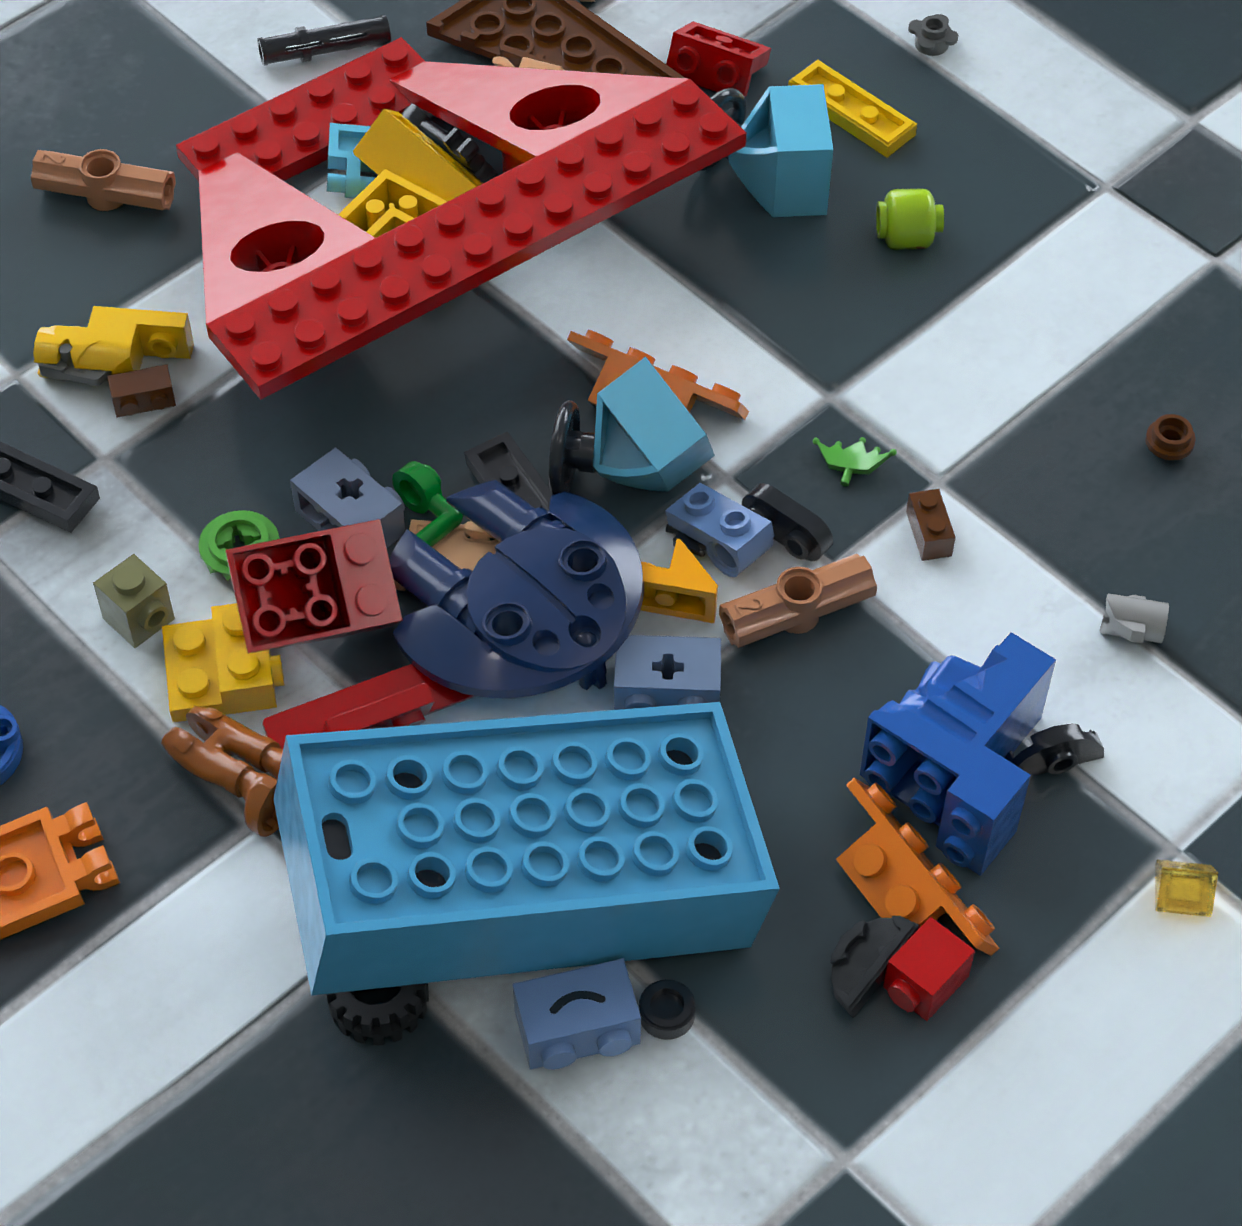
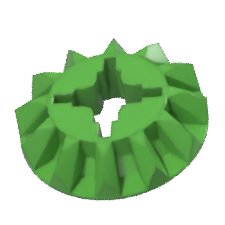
(220, 534)

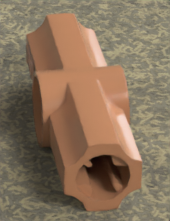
(103, 180)
(778, 606)

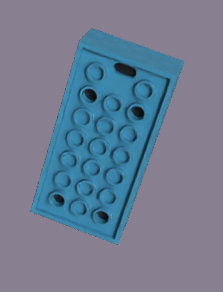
(519, 845)

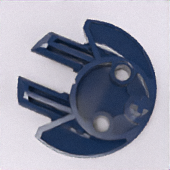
(531, 613)

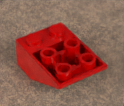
(314, 586)

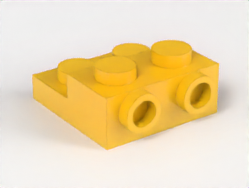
(212, 669)

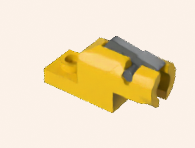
(111, 344)

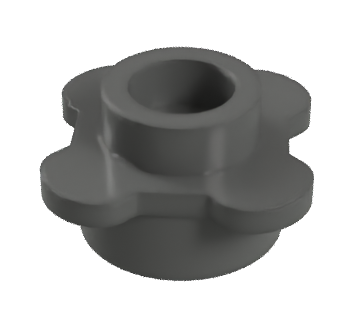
(933, 34)

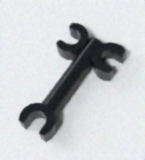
(453, 143)

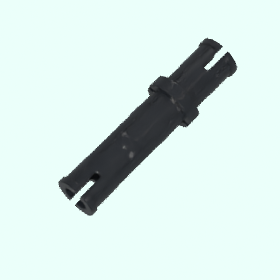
(274, 48)

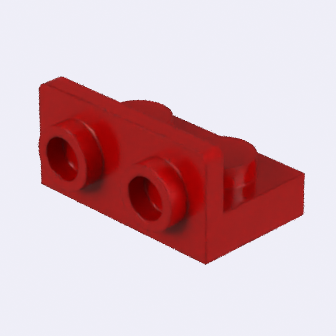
(715, 57)

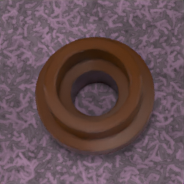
(1170, 437)

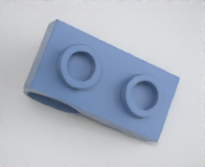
(727, 529)

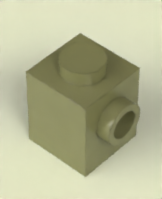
(134, 600)

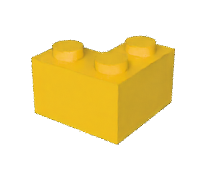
(388, 204)

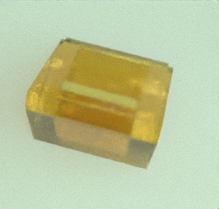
(1185, 887)

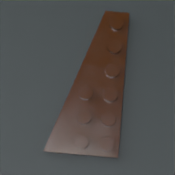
(547, 32)

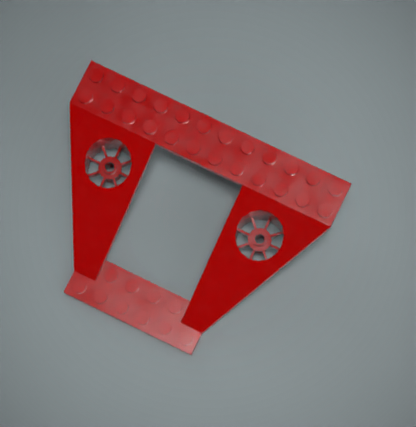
(306, 287)

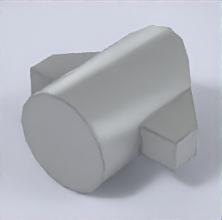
(1135, 618)

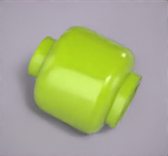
(909, 219)

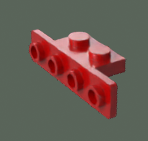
(381, 702)

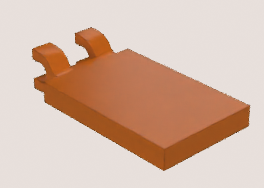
(41, 869)

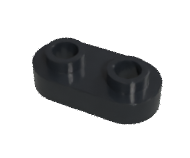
(793, 525)

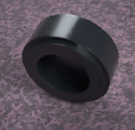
(667, 1009)

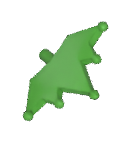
(852, 459)

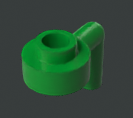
(421, 491)

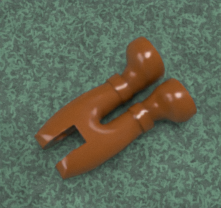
(214, 763)

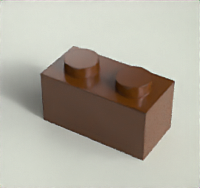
(141, 391)
(930, 524)

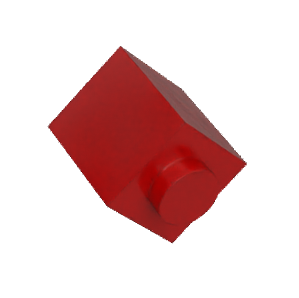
(928, 969)

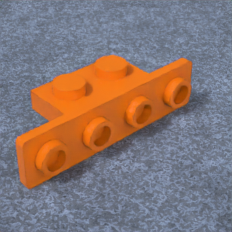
(678, 379)
(899, 877)

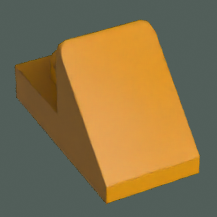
(682, 589)

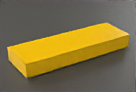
(859, 110)

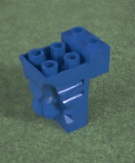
(949, 747)

